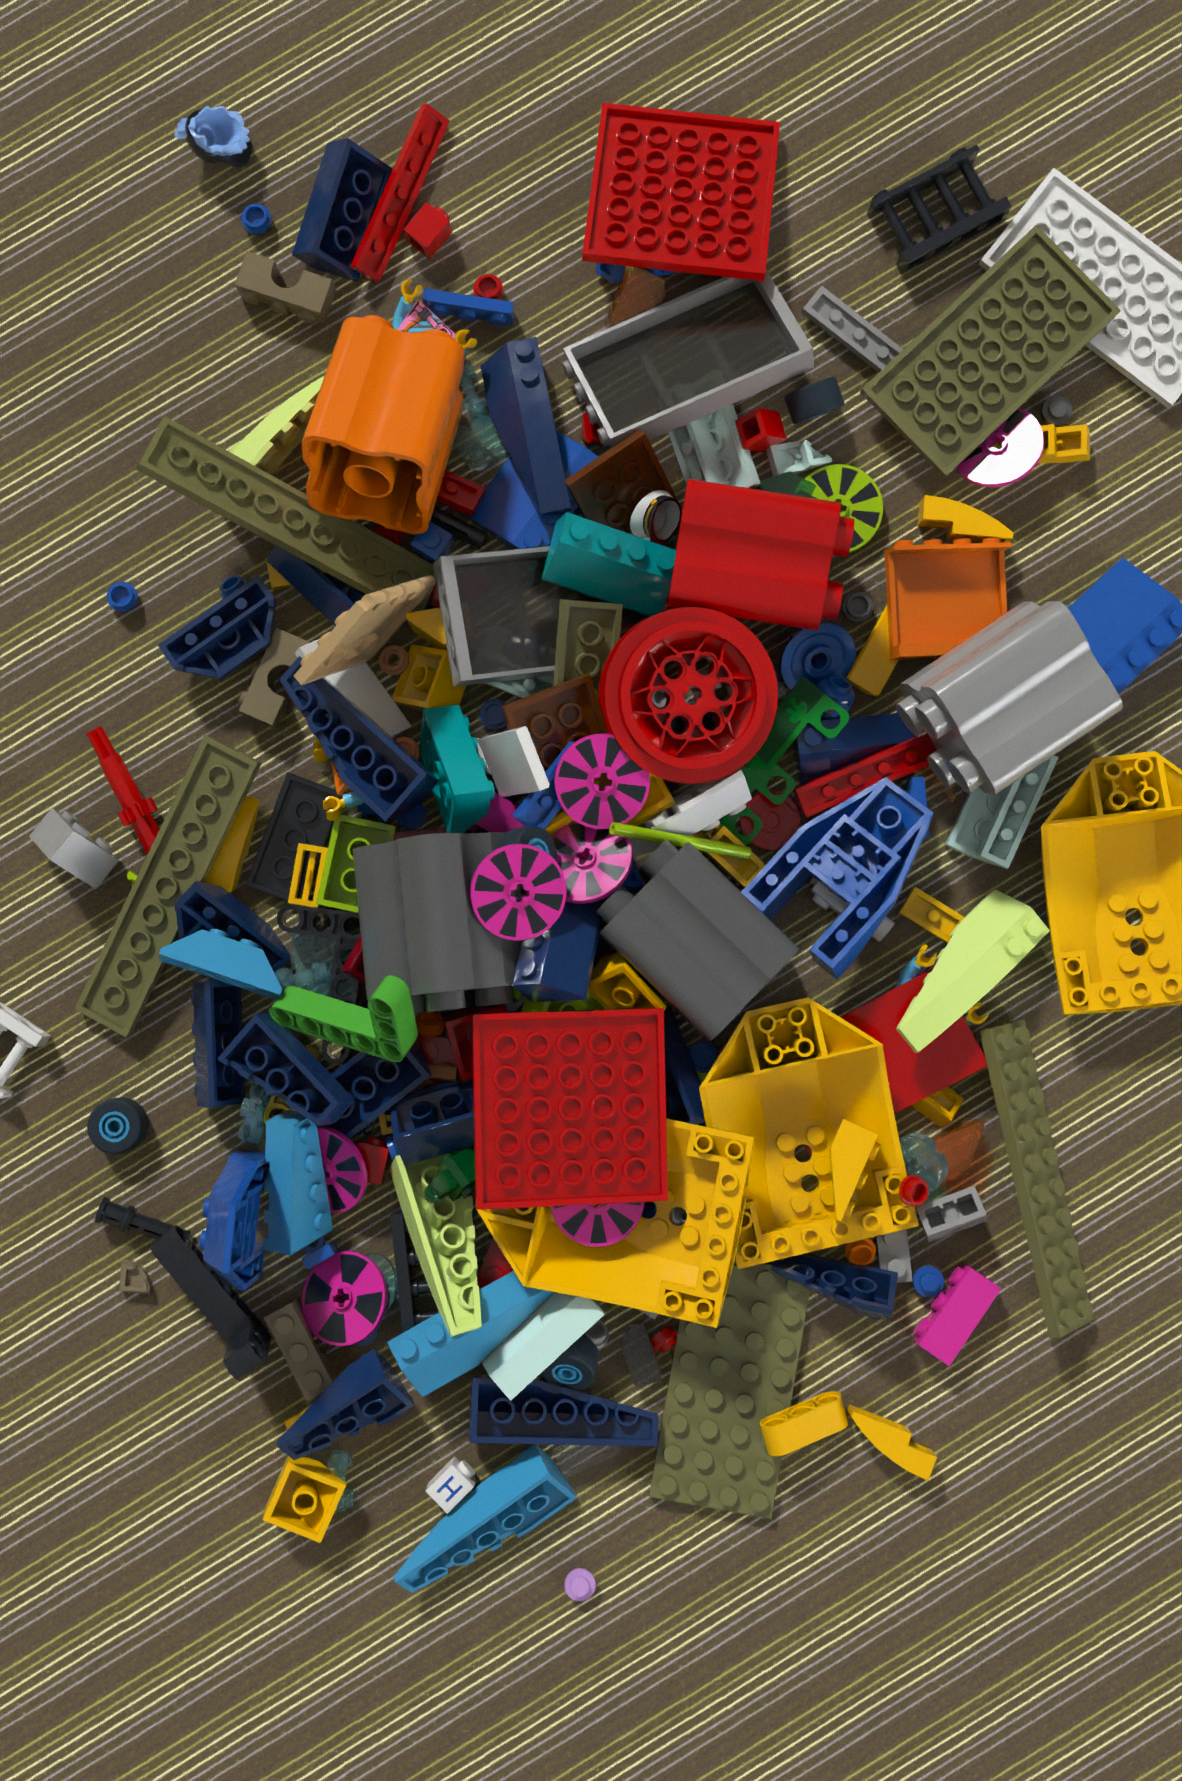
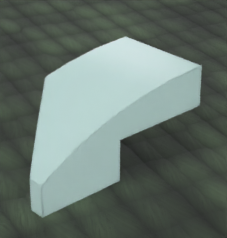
(795, 458)

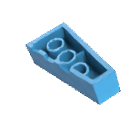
(295, 1184)

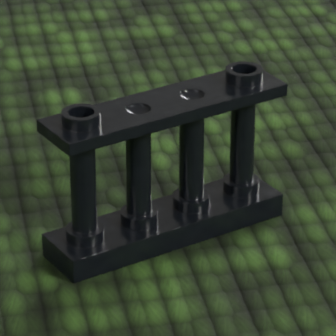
(939, 239)
(407, 1286)

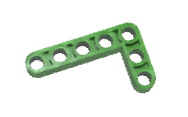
(382, 1030)

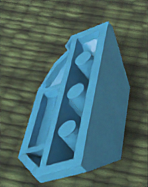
(224, 960)

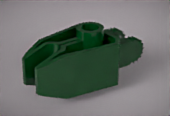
(453, 1178)

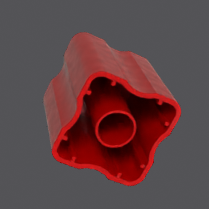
(759, 554)

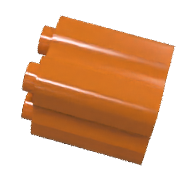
(384, 424)

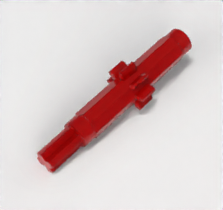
(136, 809)

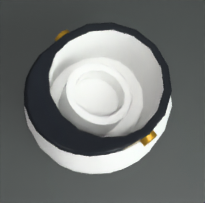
(656, 517)

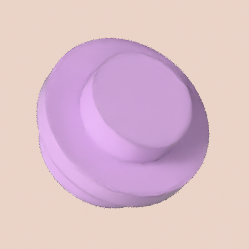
(580, 1584)

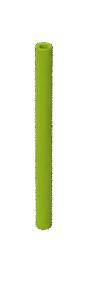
(679, 840)

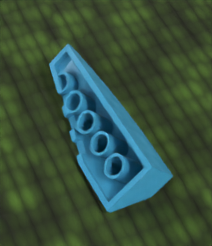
(434, 1358)
(504, 1504)

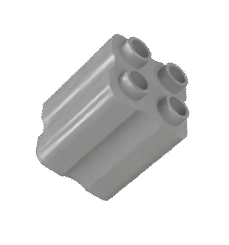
(1008, 697)

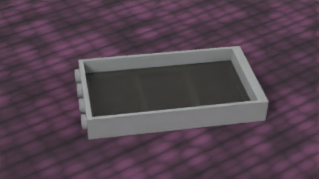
(687, 358)
(502, 614)

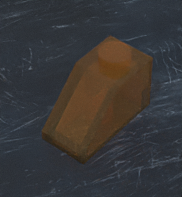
(635, 295)
(959, 1146)

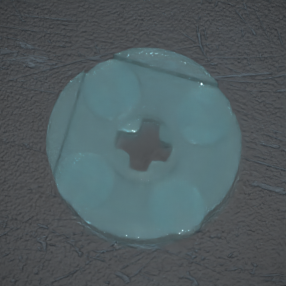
(253, 1111)
(933, 1164)

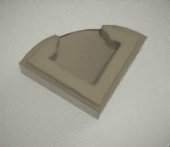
(134, 1278)

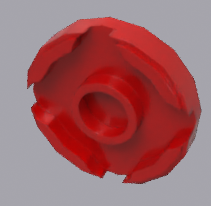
(778, 820)

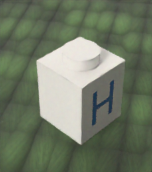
(451, 1484)

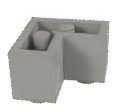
(72, 849)

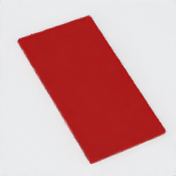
(913, 1074)

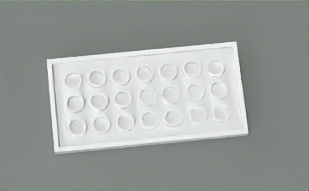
(1126, 267)

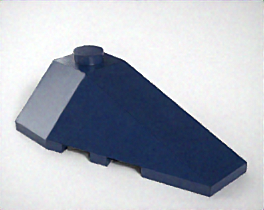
(857, 740)
(853, 1286)
(358, 1397)

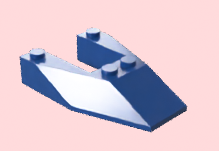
(859, 855)
(234, 1218)

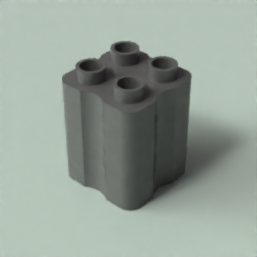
(423, 925)
(695, 938)

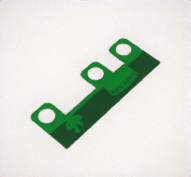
(801, 705)

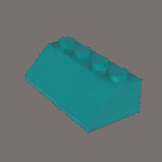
(609, 564)
(453, 759)

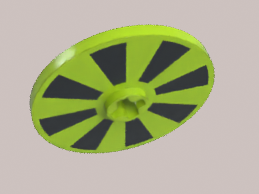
(856, 494)

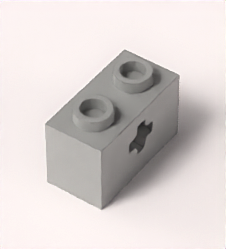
(951, 1214)

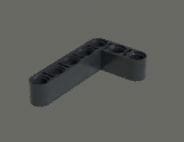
(344, 941)
(217, 1300)

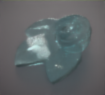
(480, 438)

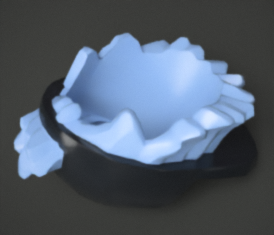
(216, 136)

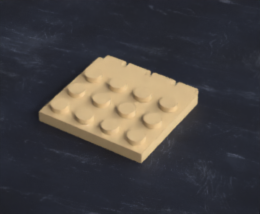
(364, 629)

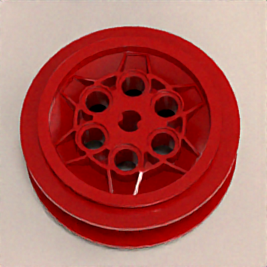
(637, 671)

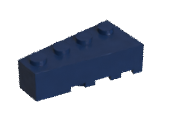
(286, 1069)

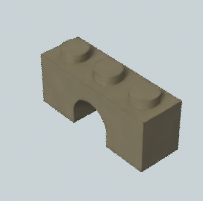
(307, 299)
(260, 700)
(307, 1363)

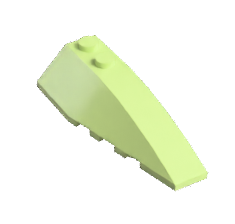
(279, 432)
(972, 963)
(443, 1243)

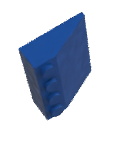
(509, 510)
(1127, 621)

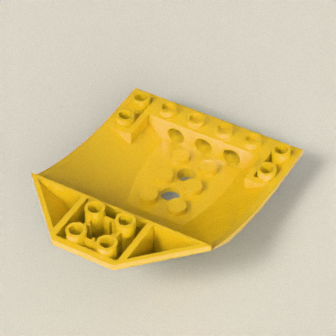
(1112, 851)
(791, 1083)
(659, 1264)

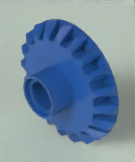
(834, 657)

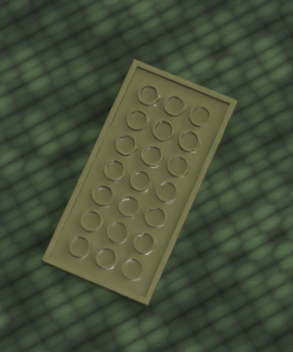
(990, 351)
(721, 1391)

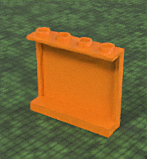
(942, 594)

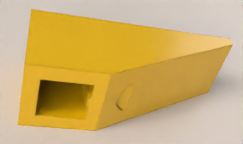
(848, 1157)

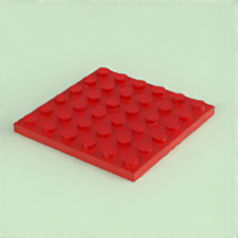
(682, 192)
(569, 1108)

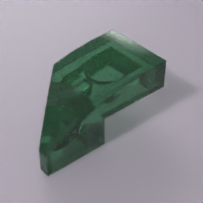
(788, 484)

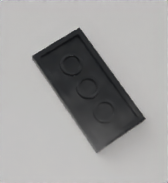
(294, 820)

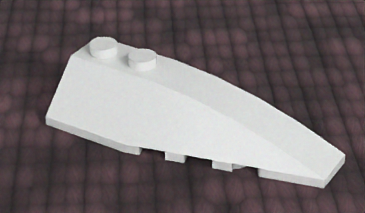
(697, 809)

